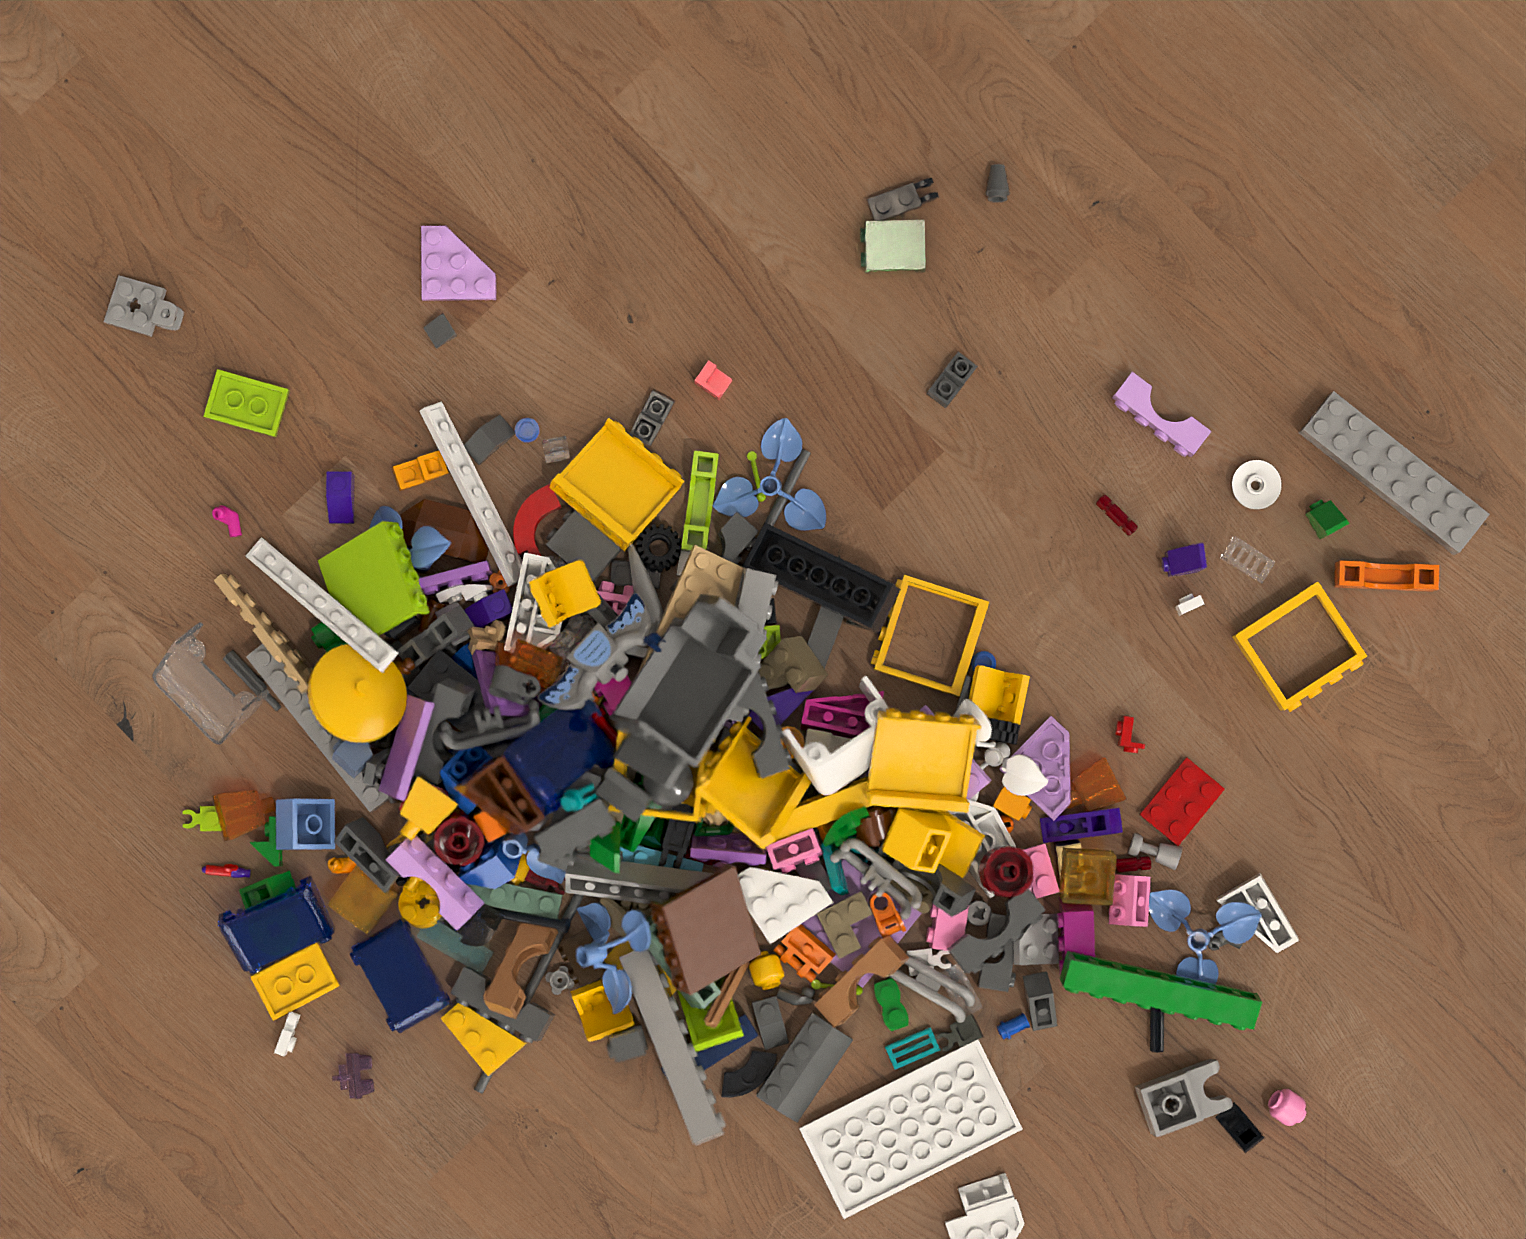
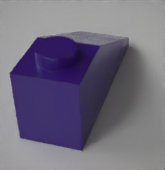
(1184, 560)
(784, 704)
(1081, 825)

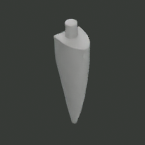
(644, 587)

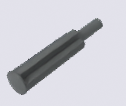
(249, 677)

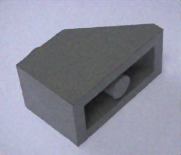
(1040, 1001)
(770, 1022)

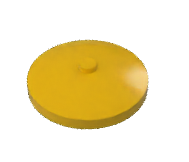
(355, 697)

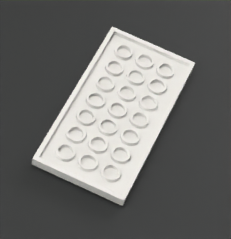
(910, 1128)

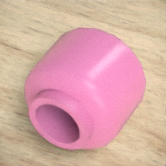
(1287, 1107)

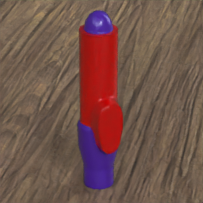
(228, 870)

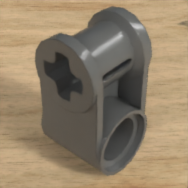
(512, 685)

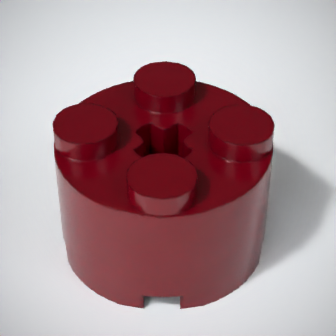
(458, 850)
(1020, 871)

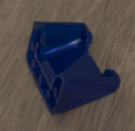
(558, 754)
(277, 926)
(400, 976)

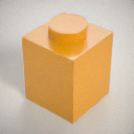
(1012, 805)

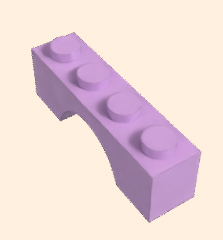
(1135, 397)
(456, 898)

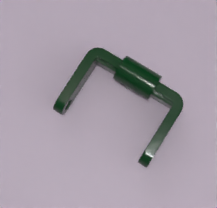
(700, 830)

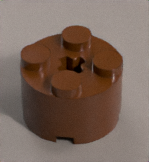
(876, 825)

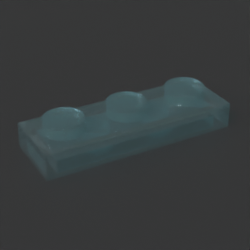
(449, 943)

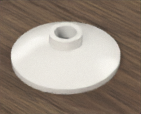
(1267, 478)

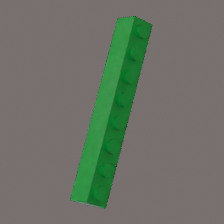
(1160, 990)

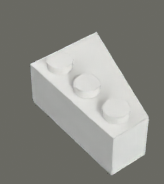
(1273, 925)

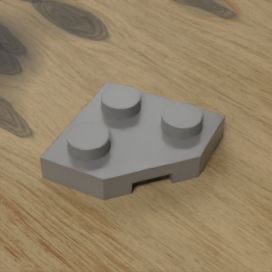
(1038, 943)

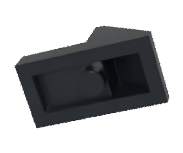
(1240, 1128)

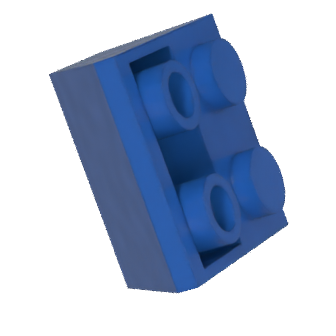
(458, 769)
(491, 867)

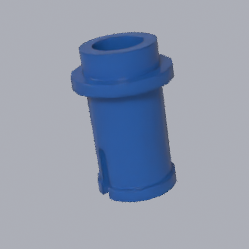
(1012, 1026)

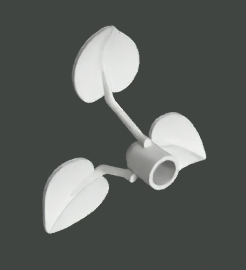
(1021, 774)

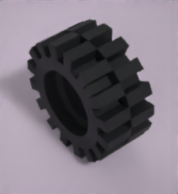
(666, 535)
(1004, 731)

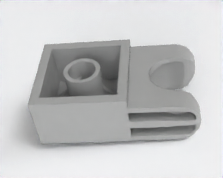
(1188, 1097)

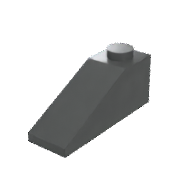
(368, 852)

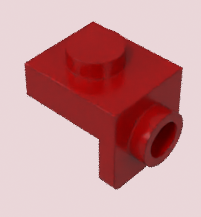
(1124, 731)

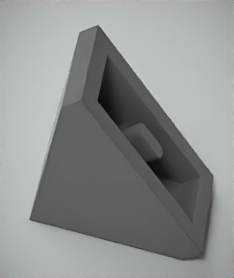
(489, 439)

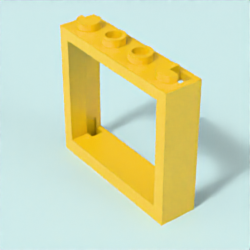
(968, 649)
(1315, 687)
(700, 806)

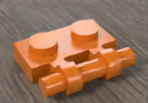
(807, 948)

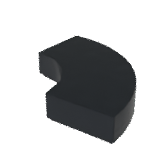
(750, 1075)

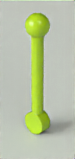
(752, 456)
(816, 984)

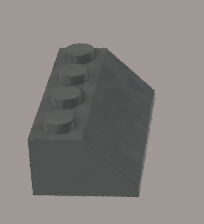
(804, 1067)

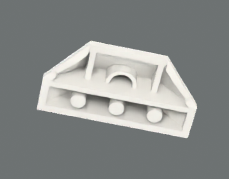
(526, 616)
(988, 822)

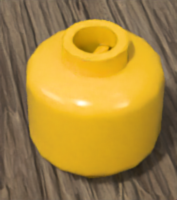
(766, 971)

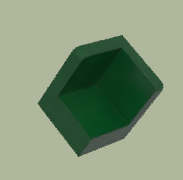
(655, 834)

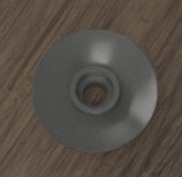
(677, 794)

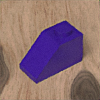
(340, 497)
(491, 608)

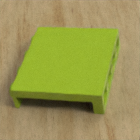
(375, 578)

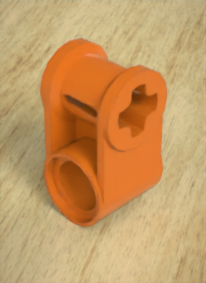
(886, 917)

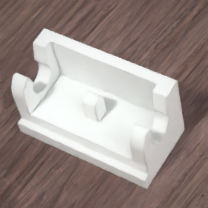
(986, 1194)

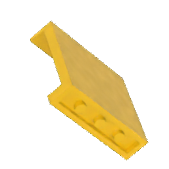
(617, 484)
(921, 760)
(751, 803)

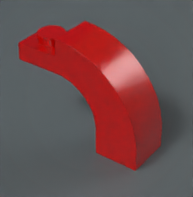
(529, 516)

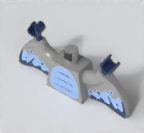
(601, 658)

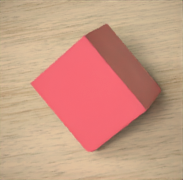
(713, 380)

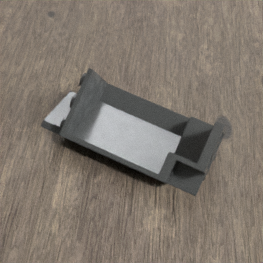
(687, 689)

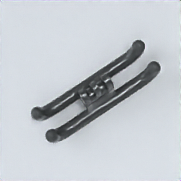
(490, 728)

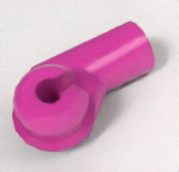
(228, 517)

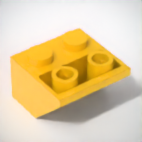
(917, 839)

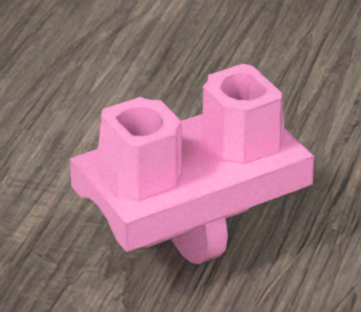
(615, 601)

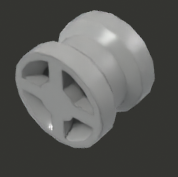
(975, 914)

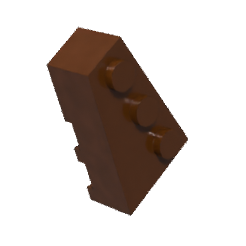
(502, 796)

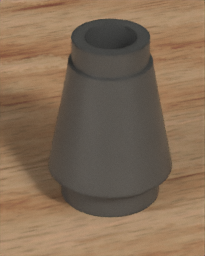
(997, 185)

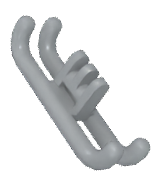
(879, 874)
(928, 984)

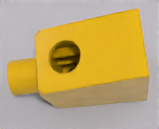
(424, 809)

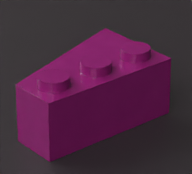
(1076, 928)

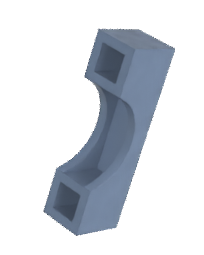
(353, 755)

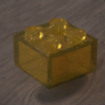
(1087, 876)
(362, 901)

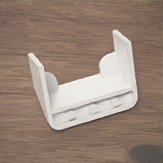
(836, 770)

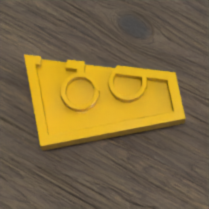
(482, 1038)

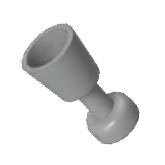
(1164, 854)

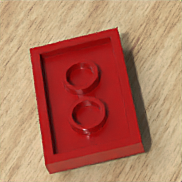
(1181, 801)

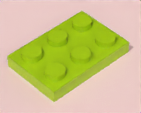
(246, 403)
(704, 1036)

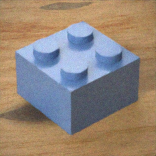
(305, 824)

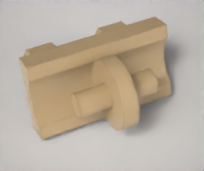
(487, 637)

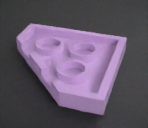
(452, 269)
(1051, 752)

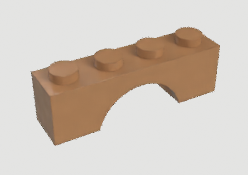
(504, 993)
(840, 1001)

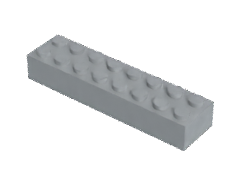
(1394, 473)

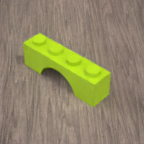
(700, 500)

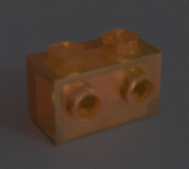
(534, 662)

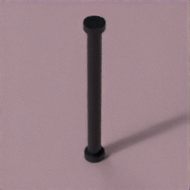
(563, 925)

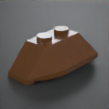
(452, 523)

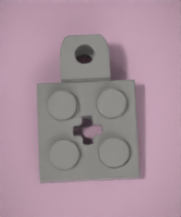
(153, 309)

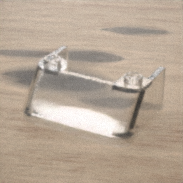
(199, 690)

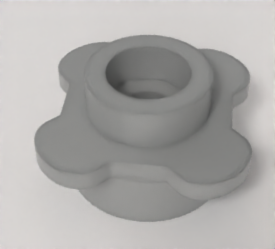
(557, 987)

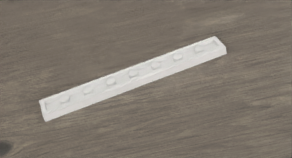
(473, 491)
(322, 604)

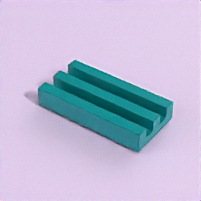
(835, 871)
(892, 1056)

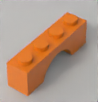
(1386, 576)

